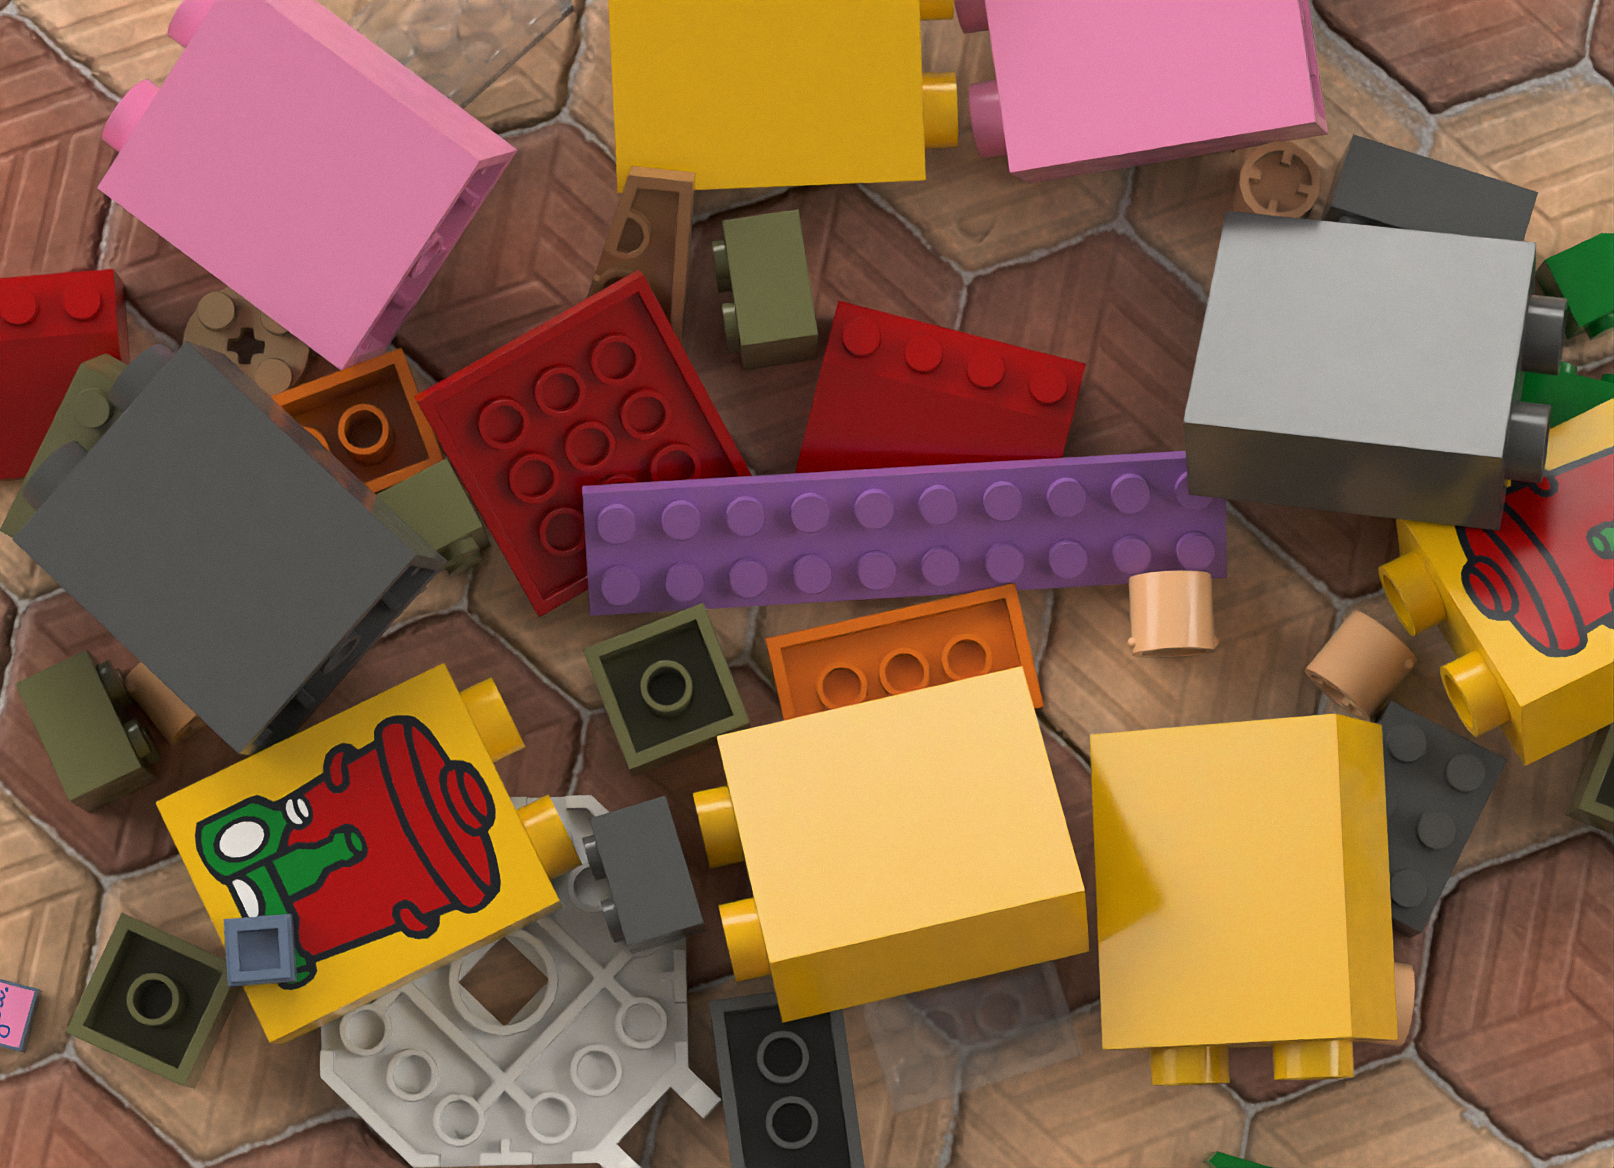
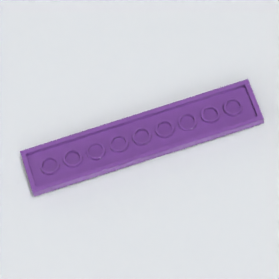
(896, 532)

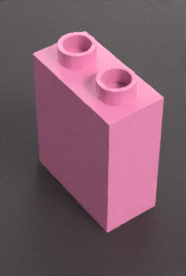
(1140, 81)
(302, 168)

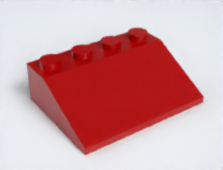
(44, 336)
(932, 396)

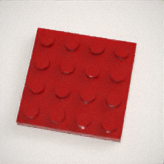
(573, 406)

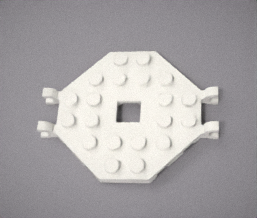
(552, 1082)

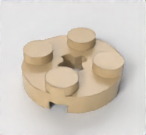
(226, 316)

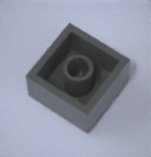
(645, 874)

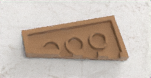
(654, 236)

